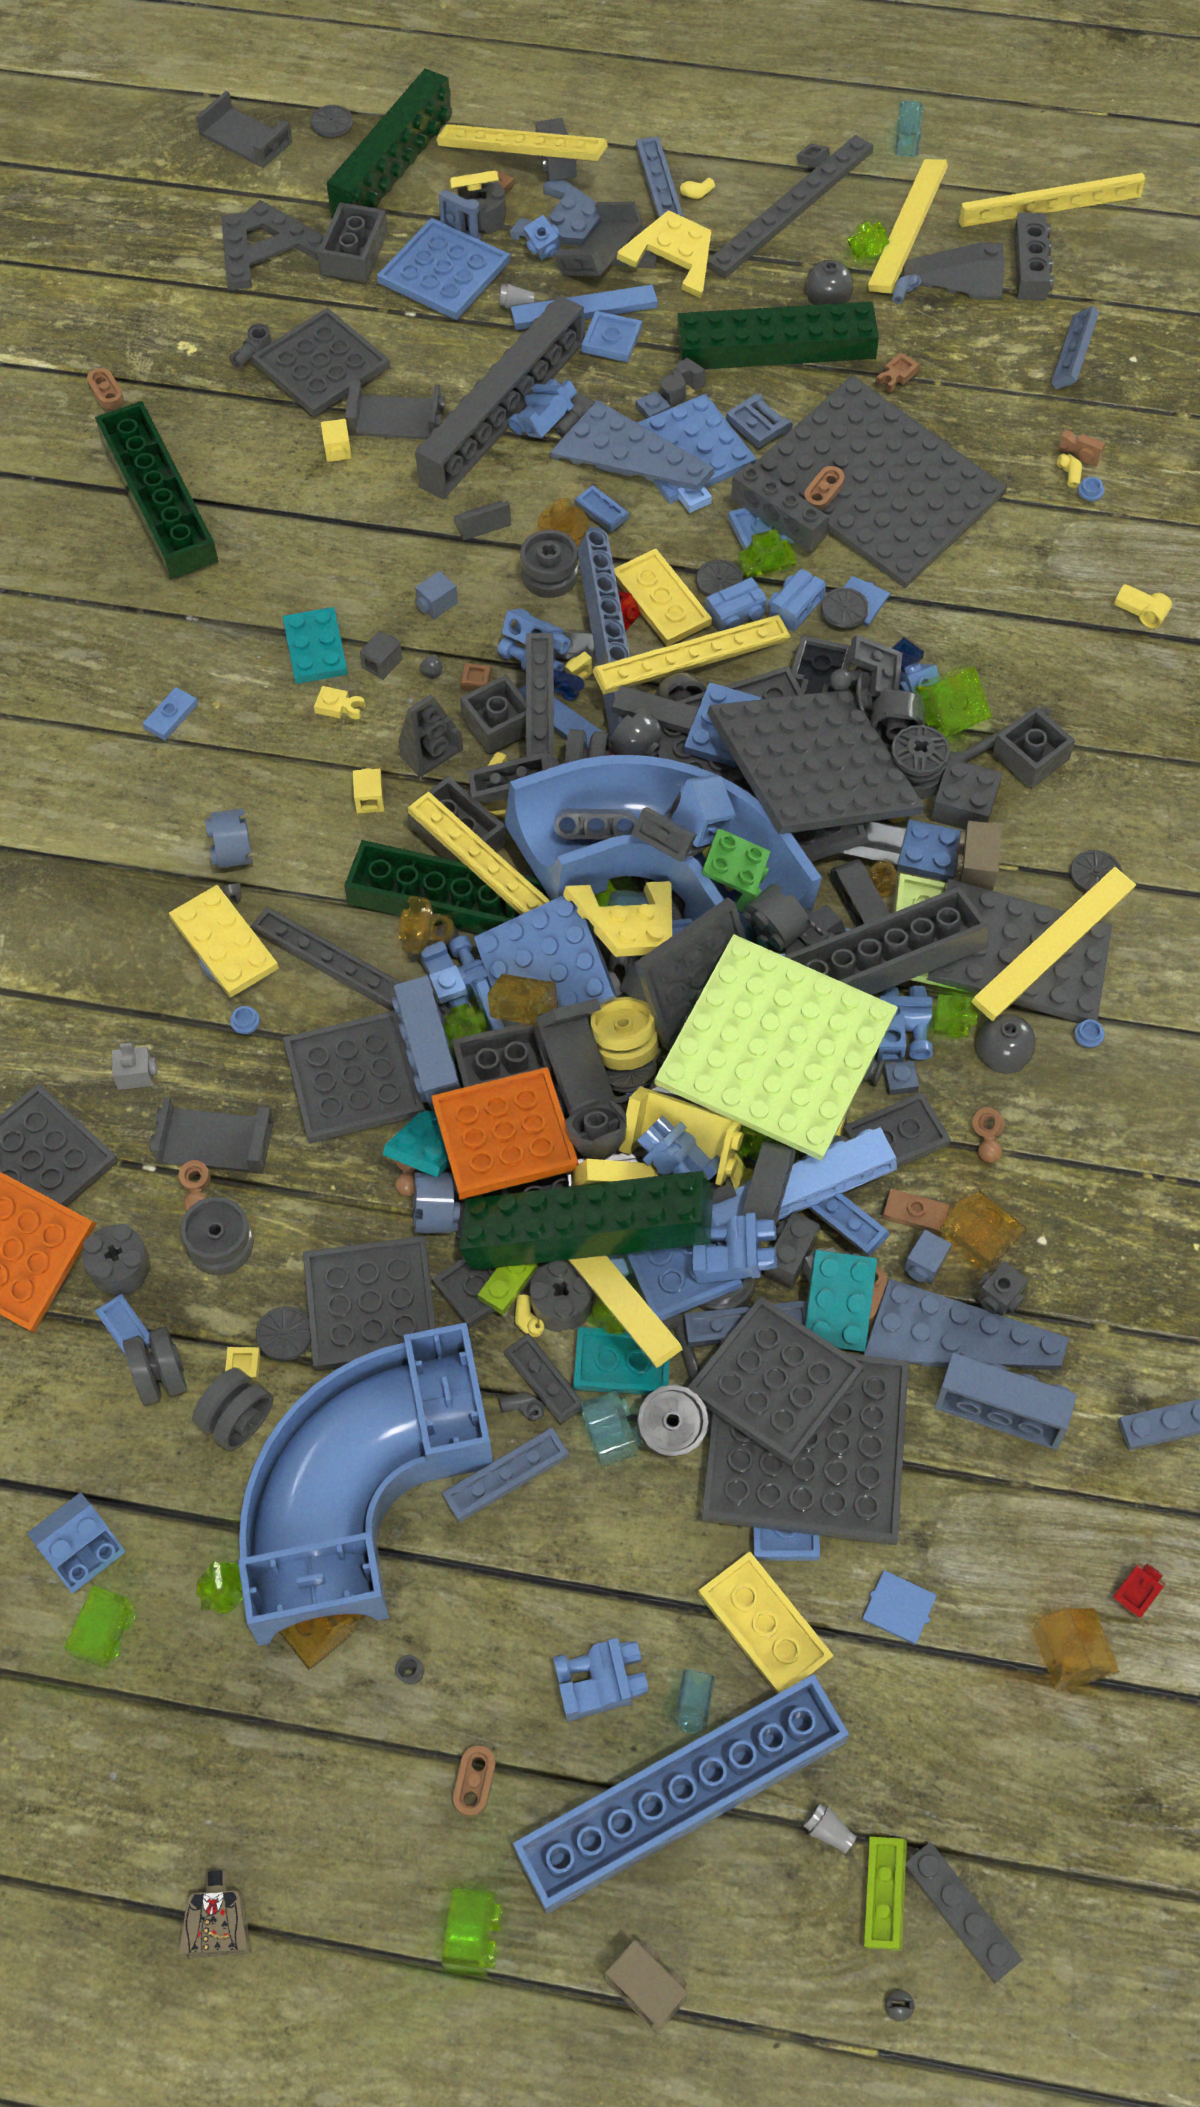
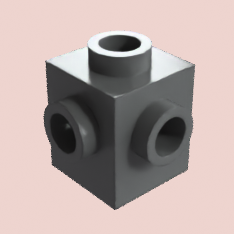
(1002, 1290)

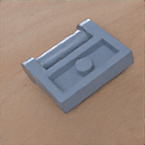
(453, 212)
(754, 425)

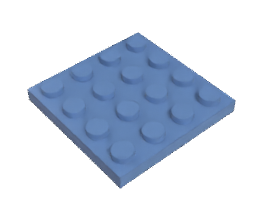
(443, 268)
(703, 433)
(549, 946)

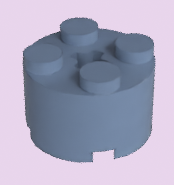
(229, 837)
(435, 1203)

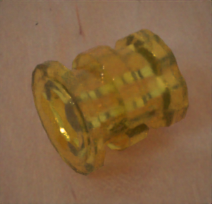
(886, 882)

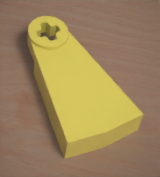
(601, 1171)

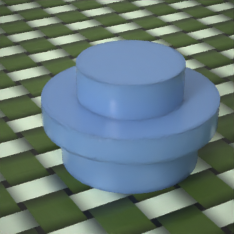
(1091, 489)
(245, 1020)
(1089, 1033)

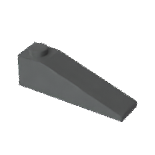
(966, 269)
(428, 737)

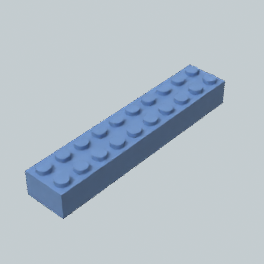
(680, 1793)

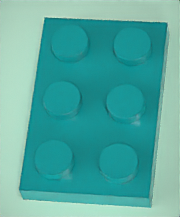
(315, 645)
(420, 1145)
(840, 1298)
(615, 1364)

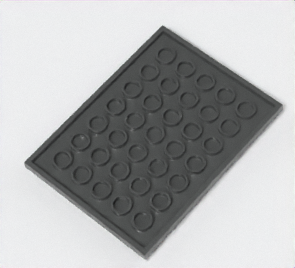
(902, 484)

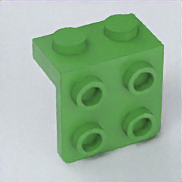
(737, 865)

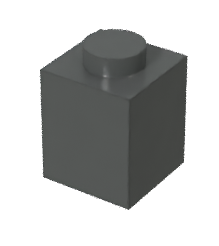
(381, 655)

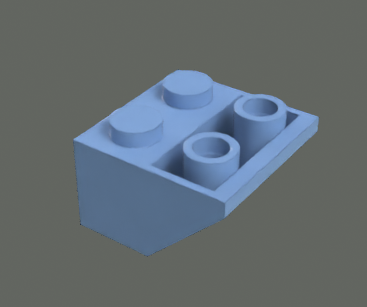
(704, 808)
(76, 1542)

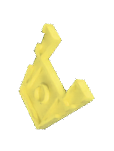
(676, 241)
(628, 928)

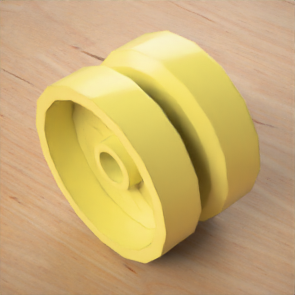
(625, 1033)

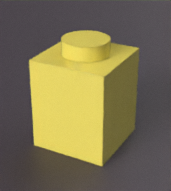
(336, 440)
(368, 790)

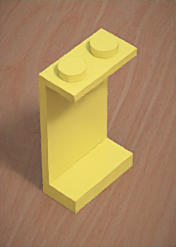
(712, 1131)

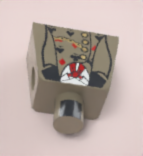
(215, 1921)

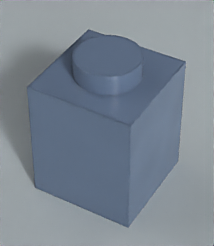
(436, 595)
(927, 1257)

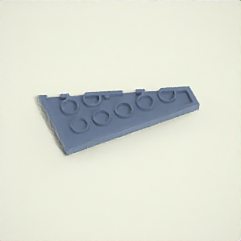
(627, 448)
(931, 1327)

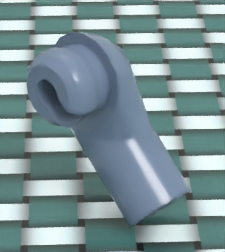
(905, 285)

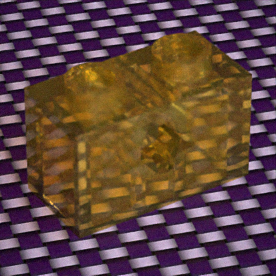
(521, 998)

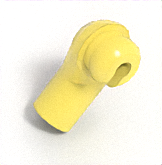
(697, 190)
(1072, 467)
(525, 1319)

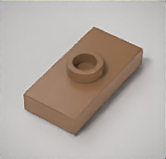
(915, 1211)

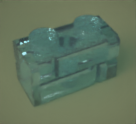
(909, 128)

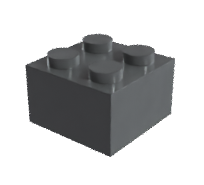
(495, 713)
(1033, 747)
(965, 794)

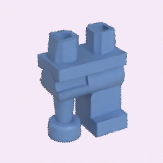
(543, 408)
(528, 624)
(436, 958)
(912, 1015)
(675, 1150)
(742, 1251)
(608, 1684)

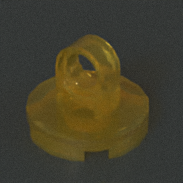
(565, 518)
(417, 925)

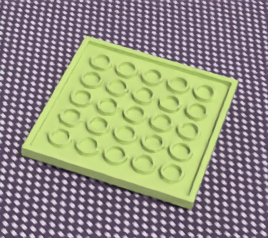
(776, 1047)

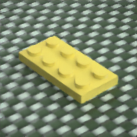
(662, 597)
(223, 941)
(765, 1624)

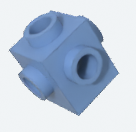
(542, 238)
(915, 675)

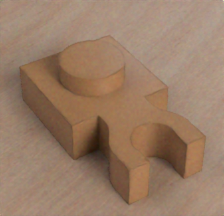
(899, 370)
(1085, 448)

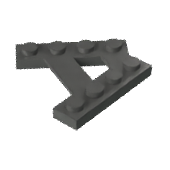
(286, 233)

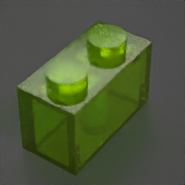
(100, 1627)

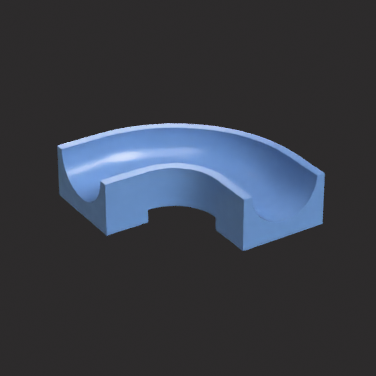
(633, 784)
(339, 1468)

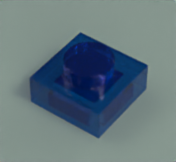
(910, 653)

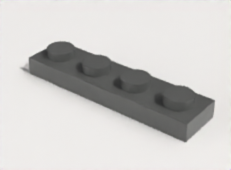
(962, 1912)

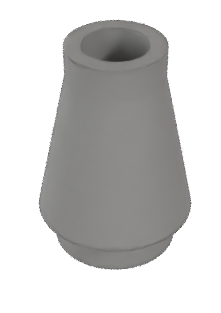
(514, 296)
(828, 1828)

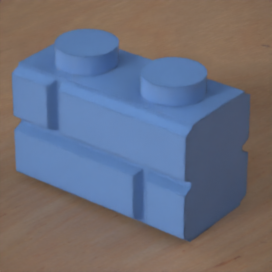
(797, 598)
(736, 604)

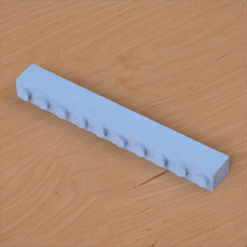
(811, 1181)

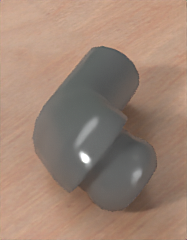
(525, 1403)

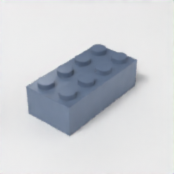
(425, 1038)
(1006, 1400)

